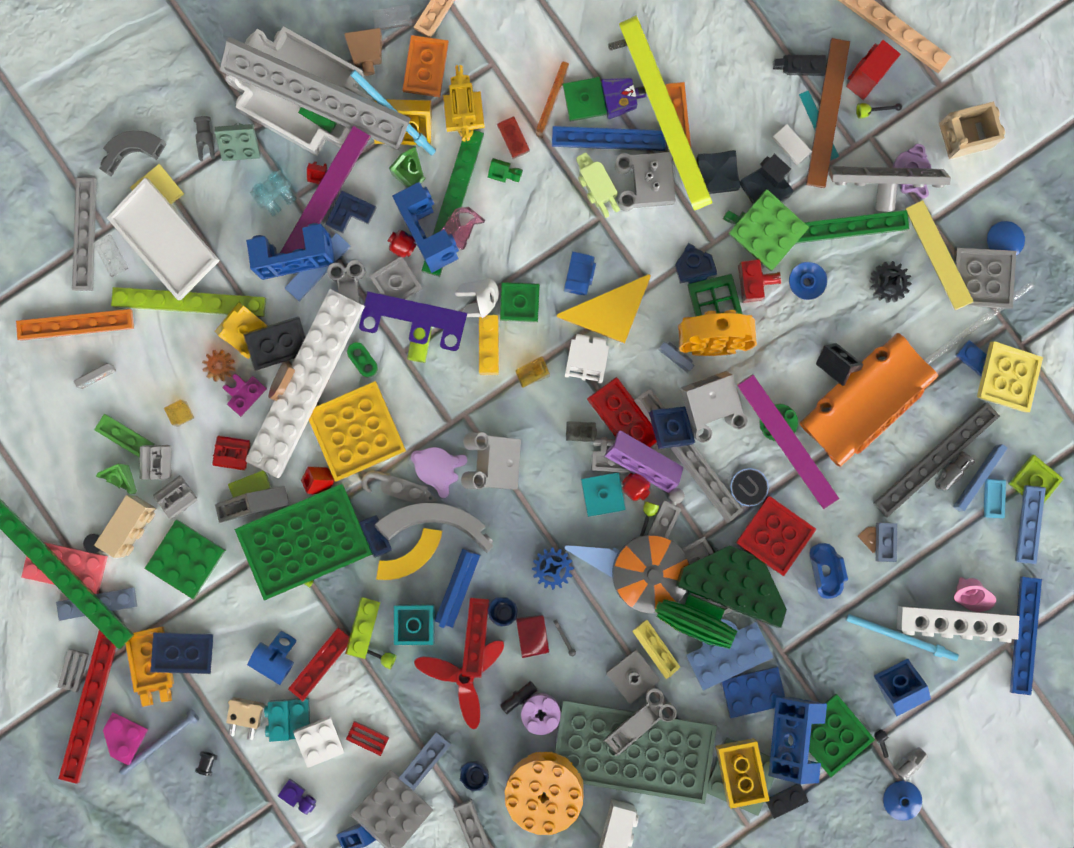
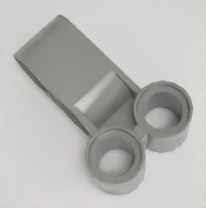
(347, 282)

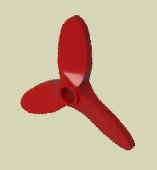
(449, 672)

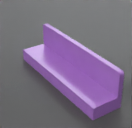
(645, 462)

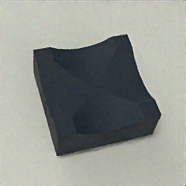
(719, 171)
(756, 184)

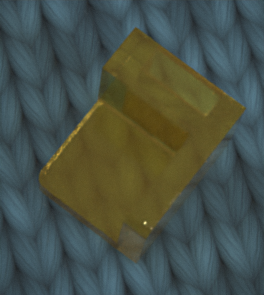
(179, 413)

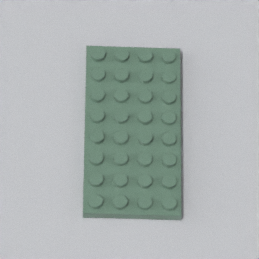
(663, 762)

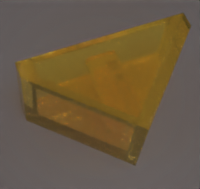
(533, 372)

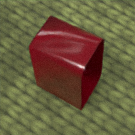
(532, 635)

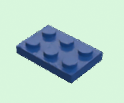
(753, 692)

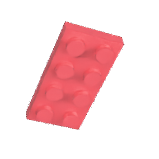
(85, 565)

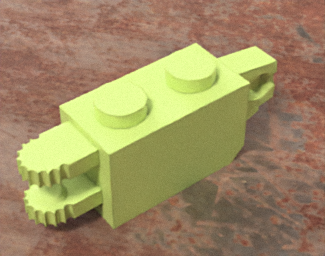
(598, 183)

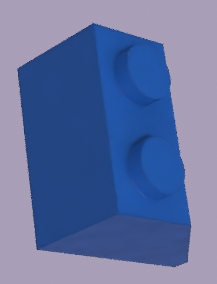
(902, 687)

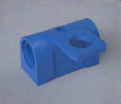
(580, 273)
(272, 660)

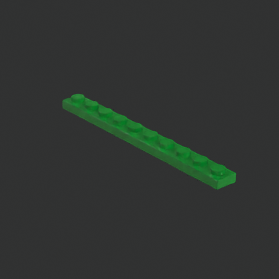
(63, 577)

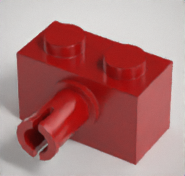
(753, 280)

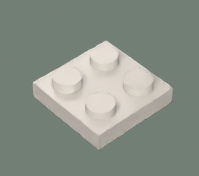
(318, 741)

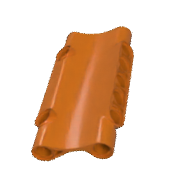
(869, 400)

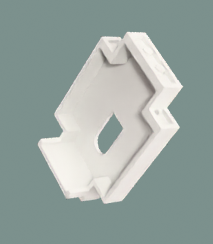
(283, 115)

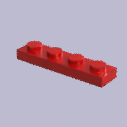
(475, 638)
(320, 664)

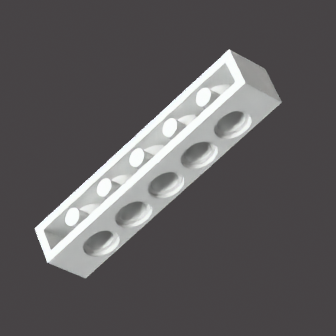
(1007, 623)

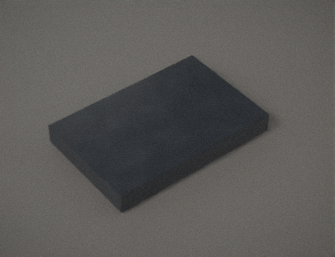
(274, 343)

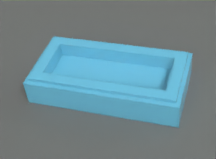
(994, 498)

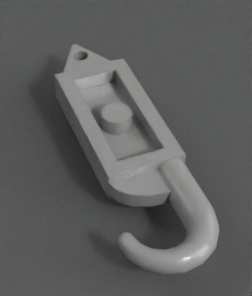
(399, 488)

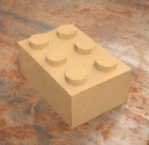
(125, 527)

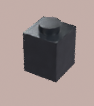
(774, 169)

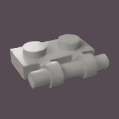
(602, 463)

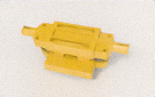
(463, 106)

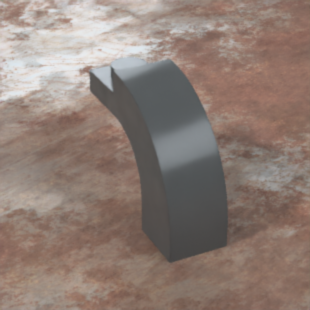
(128, 143)

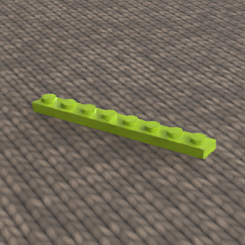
(190, 303)

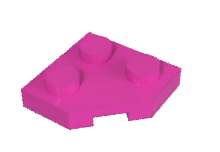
(123, 738)

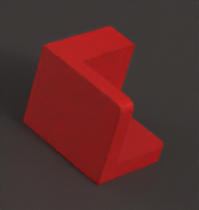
(317, 480)

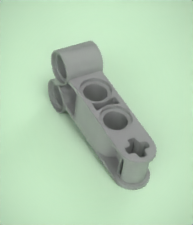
(639, 722)

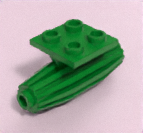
(698, 620)

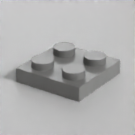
(396, 280)

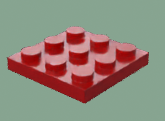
(776, 535)

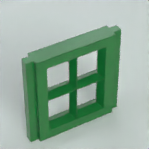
(711, 284)

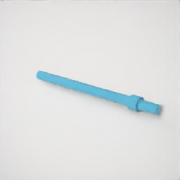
(419, 139)
(937, 650)

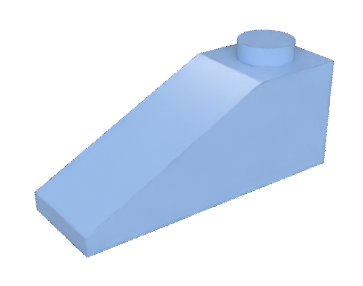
(598, 557)

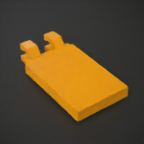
(139, 657)

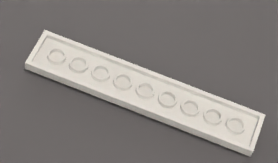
(312, 371)

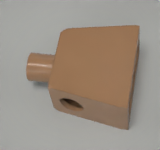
(365, 49)

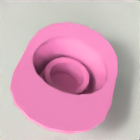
(973, 595)

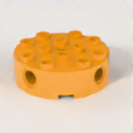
(717, 333)
(538, 811)

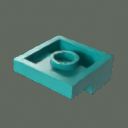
(285, 717)

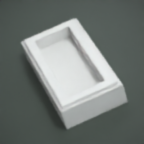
(792, 144)

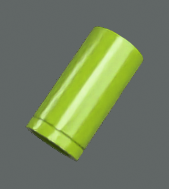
(416, 351)

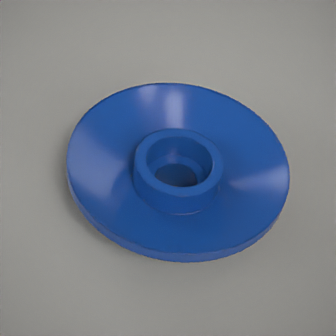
(814, 274)
(896, 793)

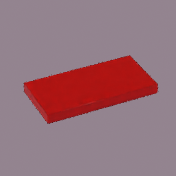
(621, 412)

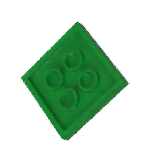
(185, 559)
(838, 738)

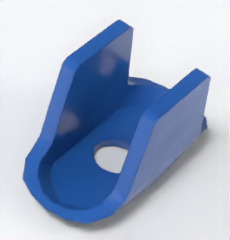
(833, 584)

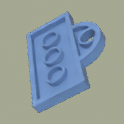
(717, 664)

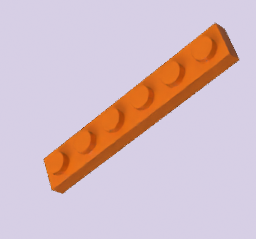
(74, 324)

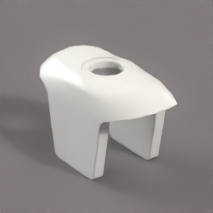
(482, 291)

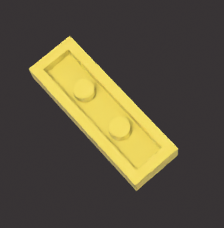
(656, 649)

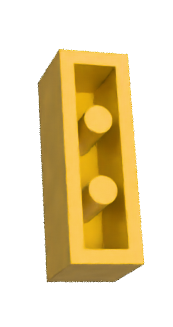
(489, 345)

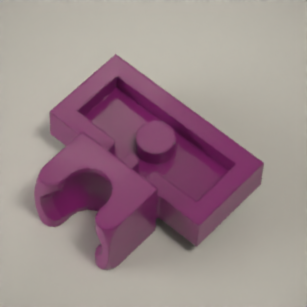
(244, 393)

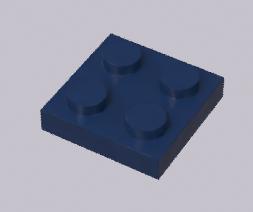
(671, 427)

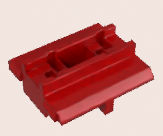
(231, 452)

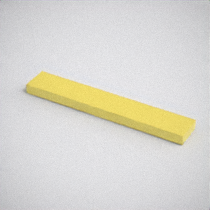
(939, 255)

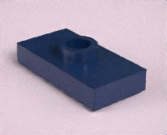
(377, 542)

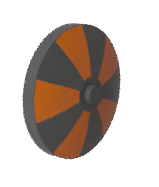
(648, 572)

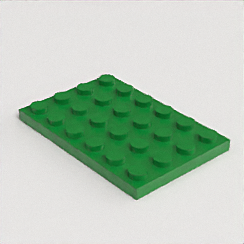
(303, 542)

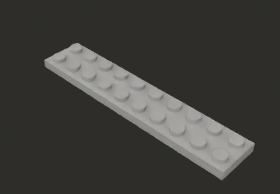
(313, 93)

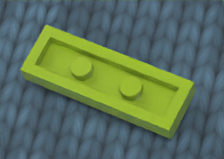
(362, 628)

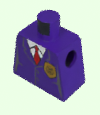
(620, 96)

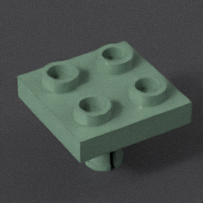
(237, 142)

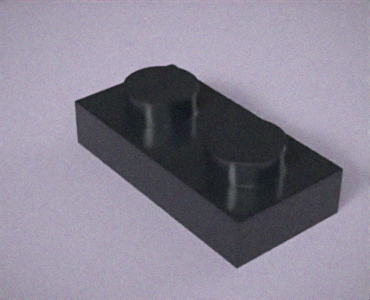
(787, 800)

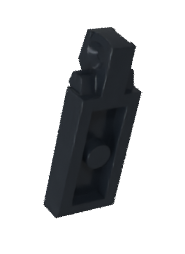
(801, 65)

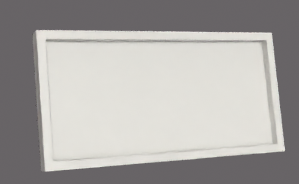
(163, 239)

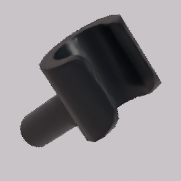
(881, 736)

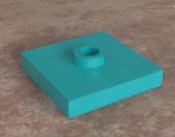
(603, 494)

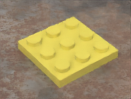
(1009, 377)

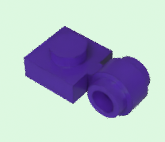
(293, 793)

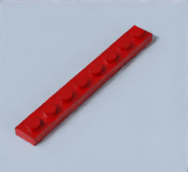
(88, 710)

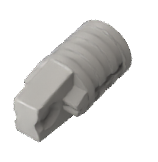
(910, 763)

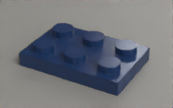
(181, 653)

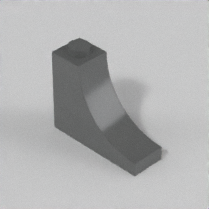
(251, 503)

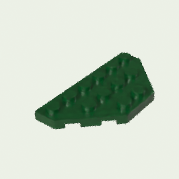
(736, 582)

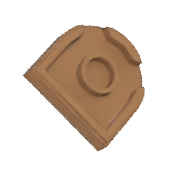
(281, 380)

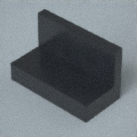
(838, 363)

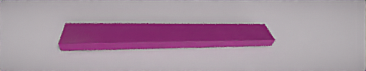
(328, 187)
(788, 441)

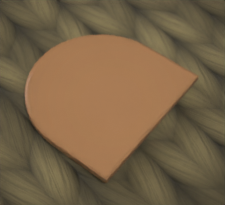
(868, 537)

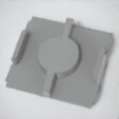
(155, 462)
(175, 497)

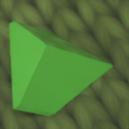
(408, 168)
(120, 476)

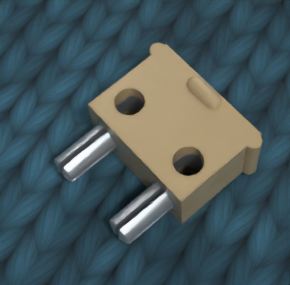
(244, 711)

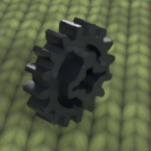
(895, 288)

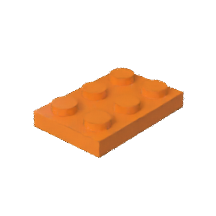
(425, 66)

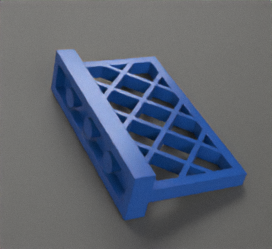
(457, 588)

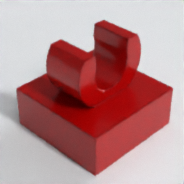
(316, 172)

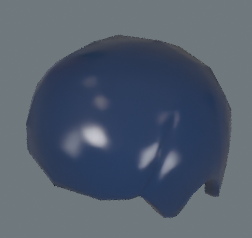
(502, 611)
(474, 775)

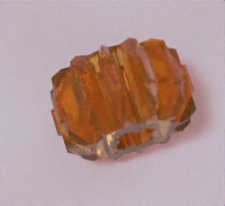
(212, 369)

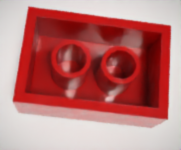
(872, 69)

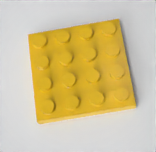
(356, 431)

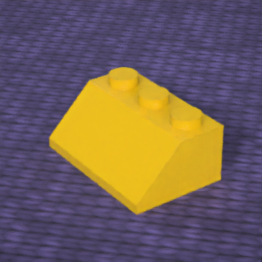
(421, 117)

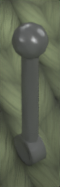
(572, 652)

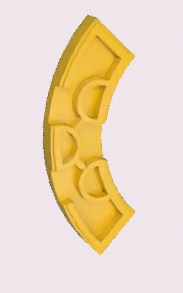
(413, 560)

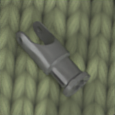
(204, 136)
(954, 471)

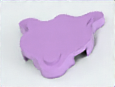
(913, 158)
(437, 468)

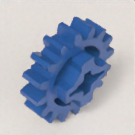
(557, 580)

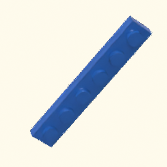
(608, 138)
(1025, 646)

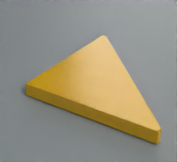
(610, 312)

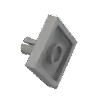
(632, 676)

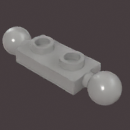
(667, 514)

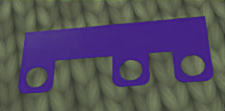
(418, 313)

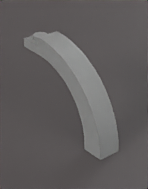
(437, 513)

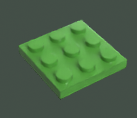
(768, 230)

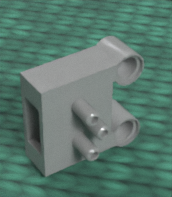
(651, 180)
(710, 401)
(496, 462)

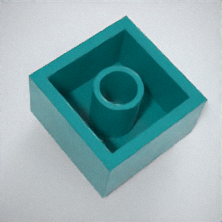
(414, 624)

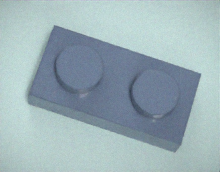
(670, 351)
(886, 542)

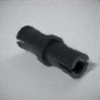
(518, 697)

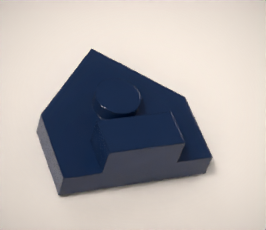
(694, 265)

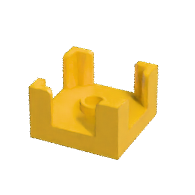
(235, 324)

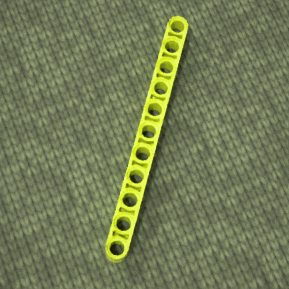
(665, 113)

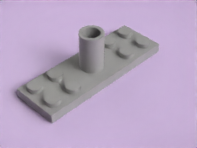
(888, 179)

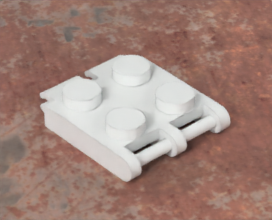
(587, 358)

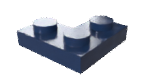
(347, 207)

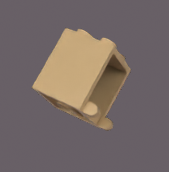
(961, 133)

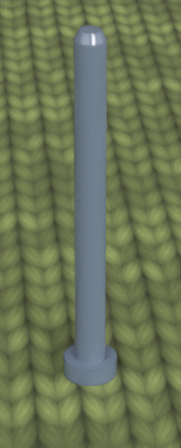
(191, 718)

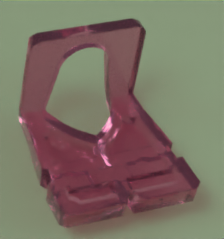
(459, 232)

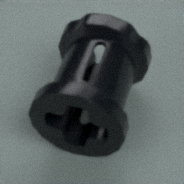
(206, 763)

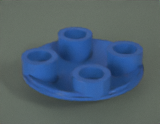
(1006, 236)

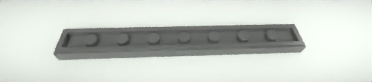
(936, 459)

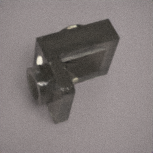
(581, 431)

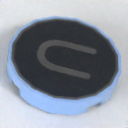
(749, 487)

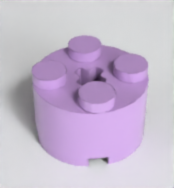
(533, 722)

